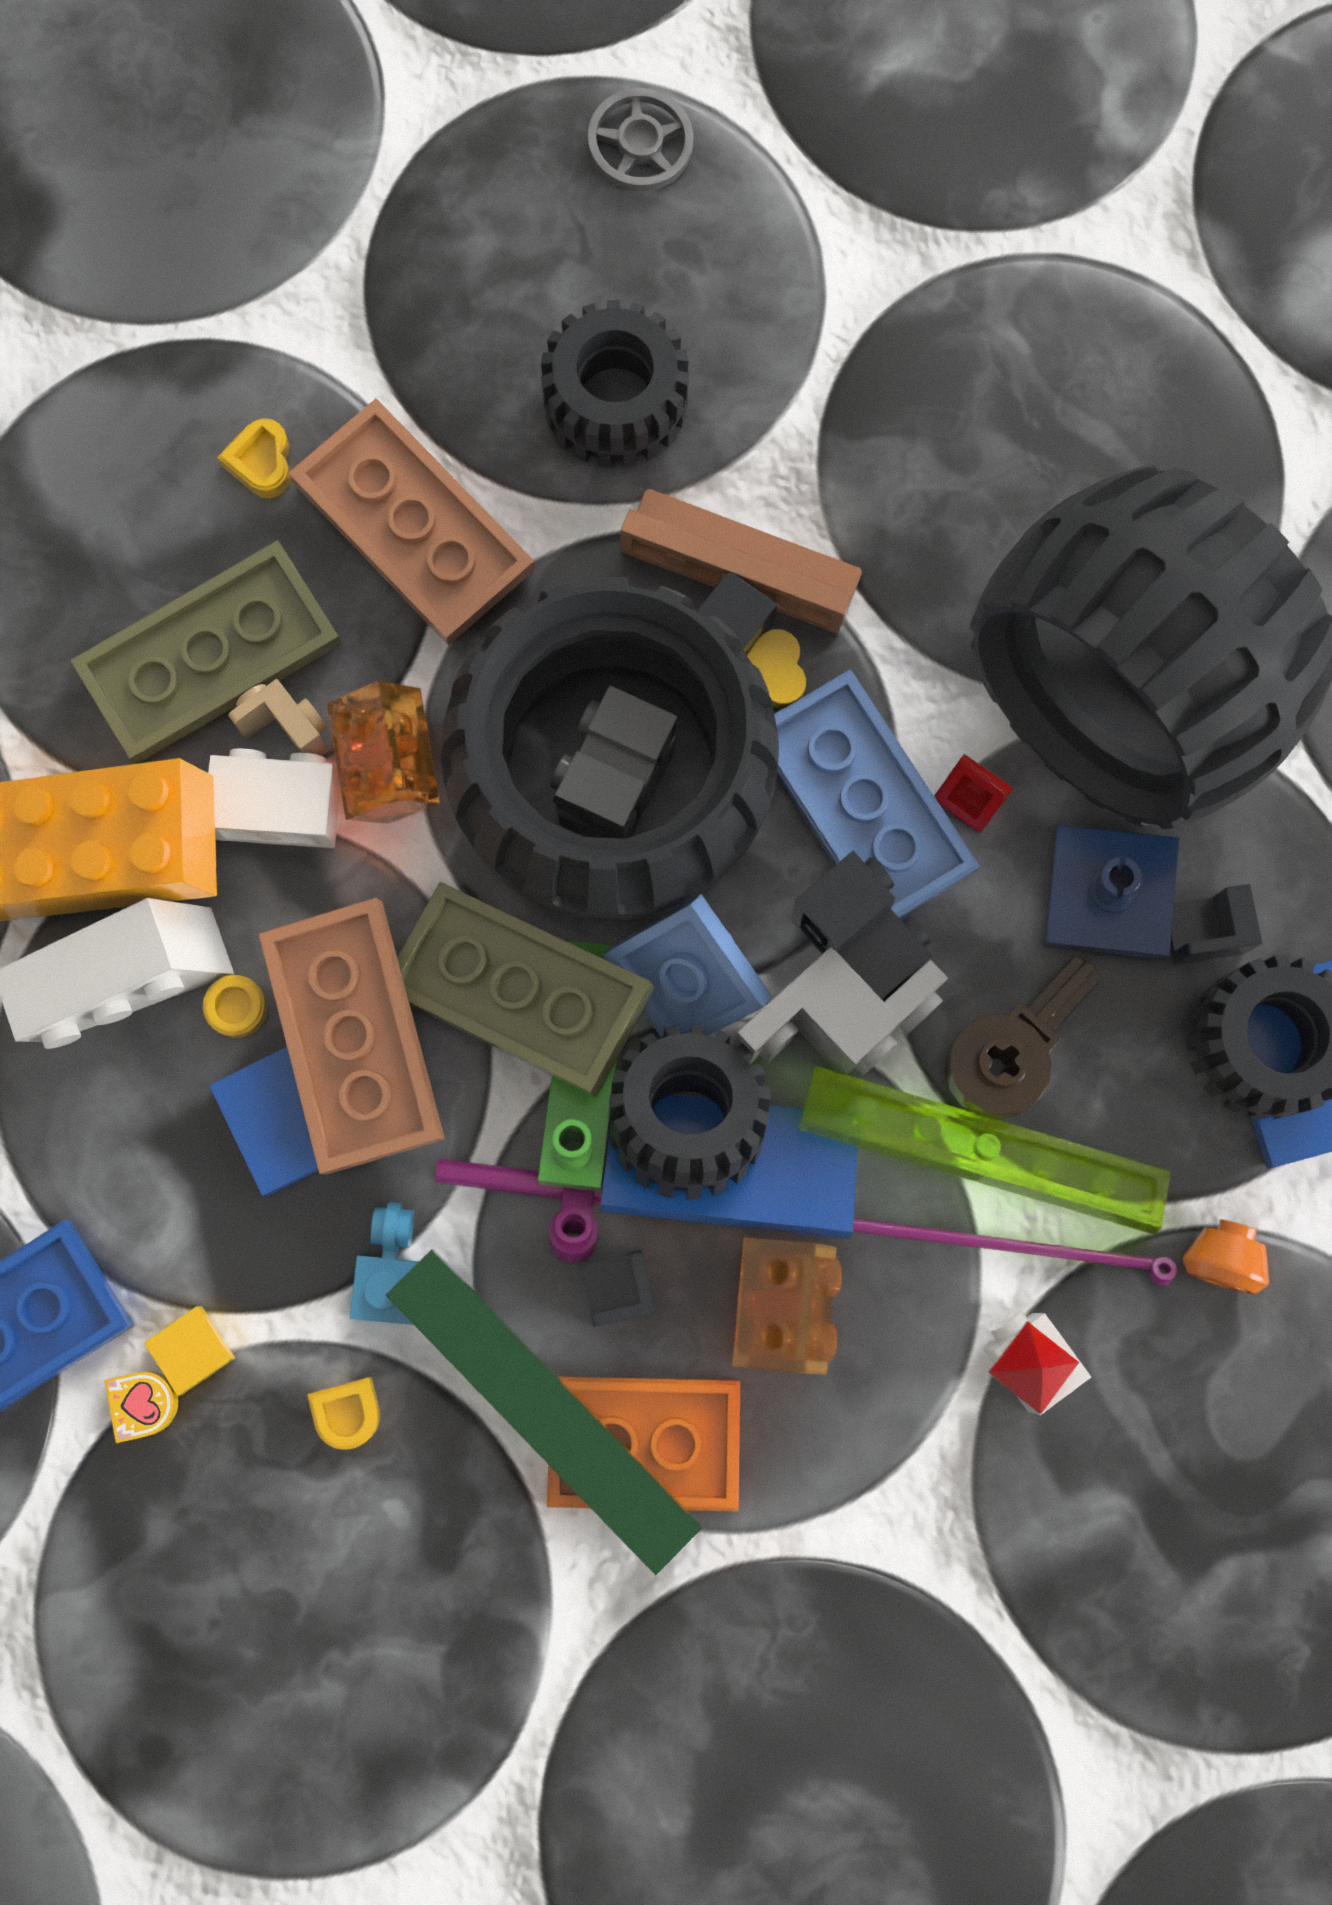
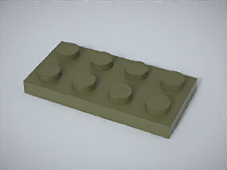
(205, 652)
(521, 988)

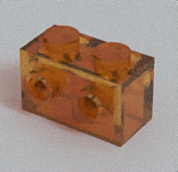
(377, 758)
(786, 1306)

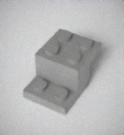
(841, 1014)

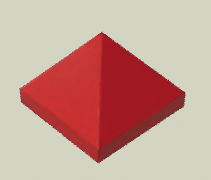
(972, 793)
(1033, 1367)

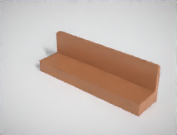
(710, 545)

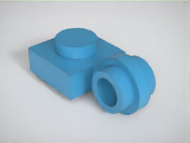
(377, 1276)

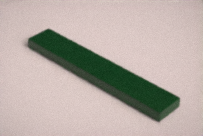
(544, 1411)

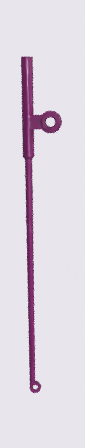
(578, 1218)

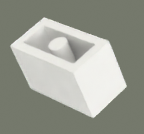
(275, 799)

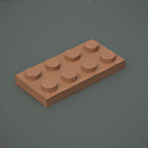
(412, 521)
(351, 1036)

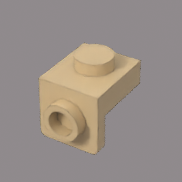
(272, 702)

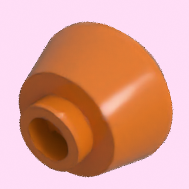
(1229, 1258)

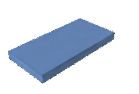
(866, 793)

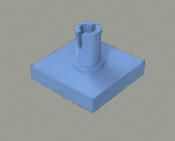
(694, 970)

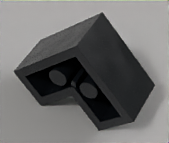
(855, 917)

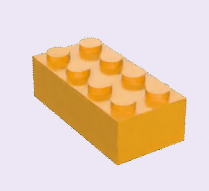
(106, 839)

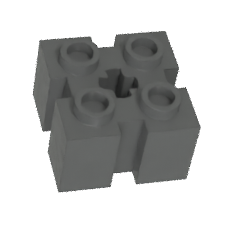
(617, 768)

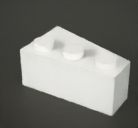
(112, 970)

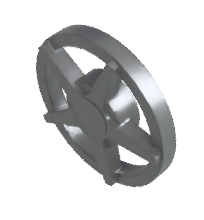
(640, 139)

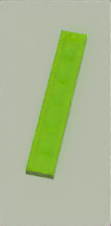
(985, 1150)

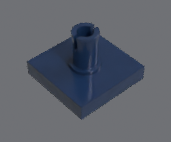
(1112, 892)

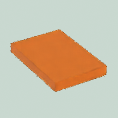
(675, 1428)

